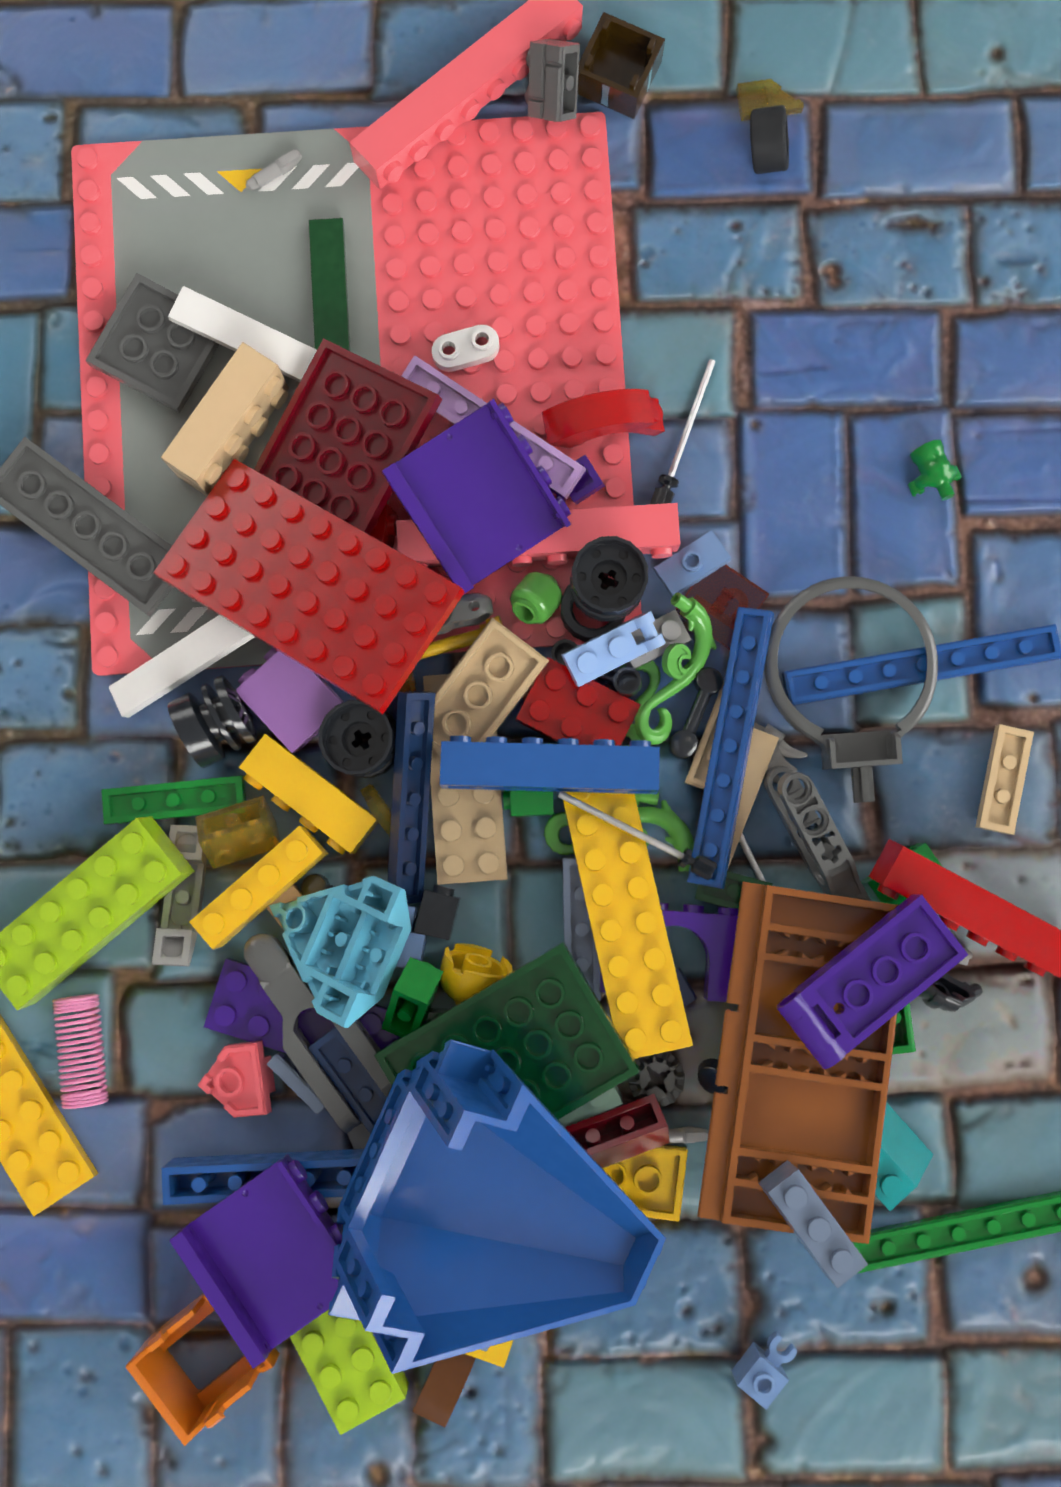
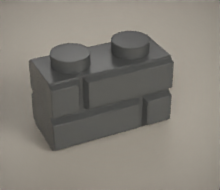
(552, 79)

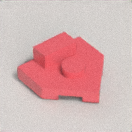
(241, 1079)

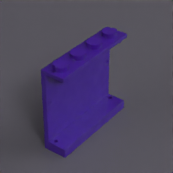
(477, 495)
(264, 1257)

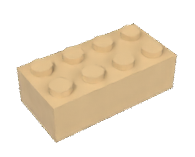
(227, 419)

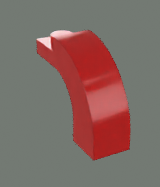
(602, 415)

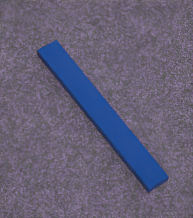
(910, 666)
(732, 742)

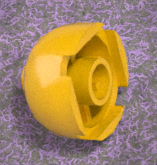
(469, 970)

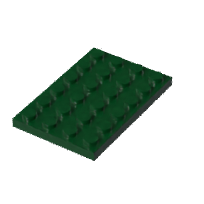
(542, 1027)

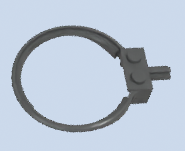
(861, 749)

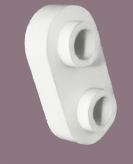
(467, 351)

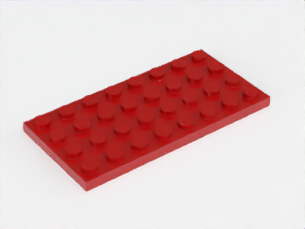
(309, 585)

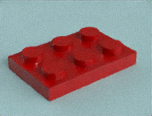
(582, 713)

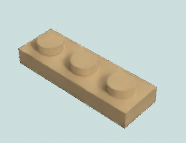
(1004, 779)

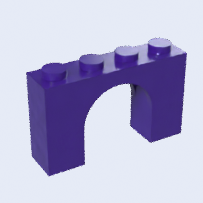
(717, 938)

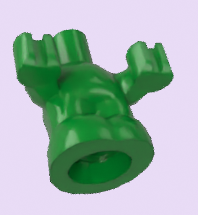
(934, 470)

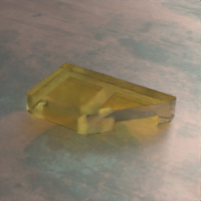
(764, 94)
(377, 807)

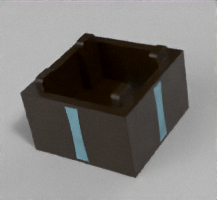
(619, 65)

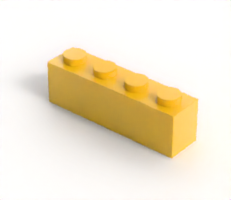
(309, 794)
(258, 887)

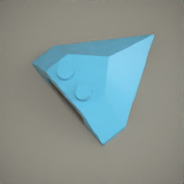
(346, 944)

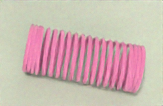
(88, 1097)

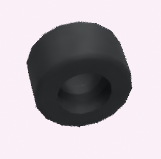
(769, 139)

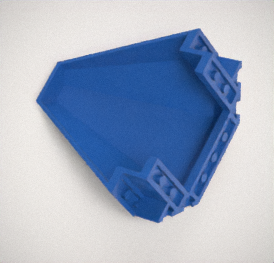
(480, 1218)

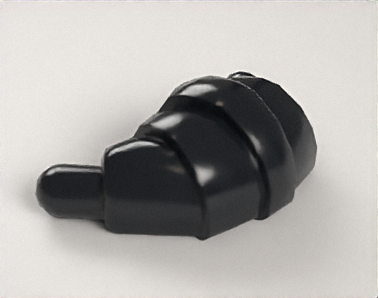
(950, 994)

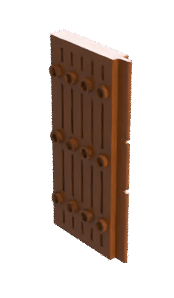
(777, 1092)

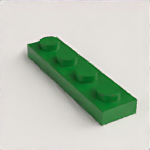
(171, 799)

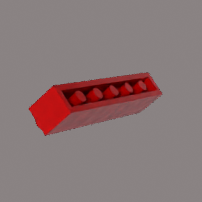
(971, 907)

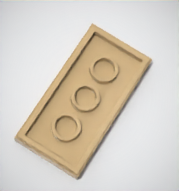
(485, 685)

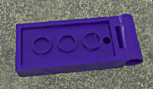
(871, 980)

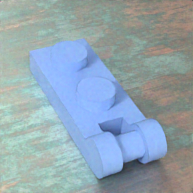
(612, 649)

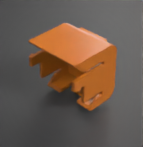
(171, 1390)

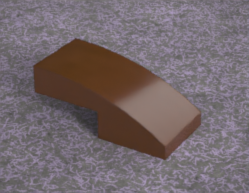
(443, 1388)

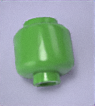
(536, 598)

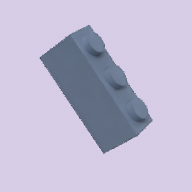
(813, 1223)

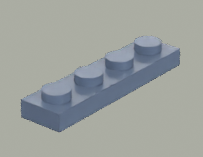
(577, 926)

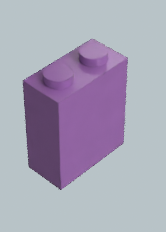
(287, 699)

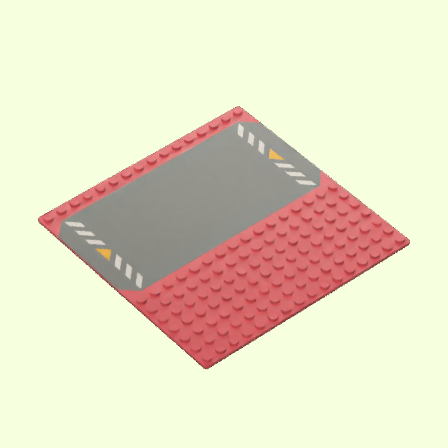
(485, 230)

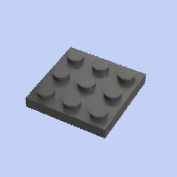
(149, 349)

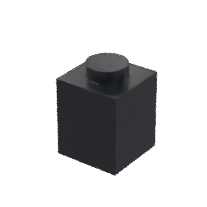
(437, 912)

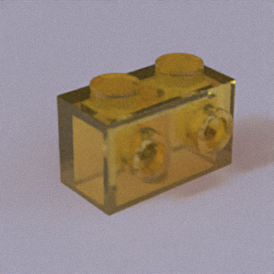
(237, 832)

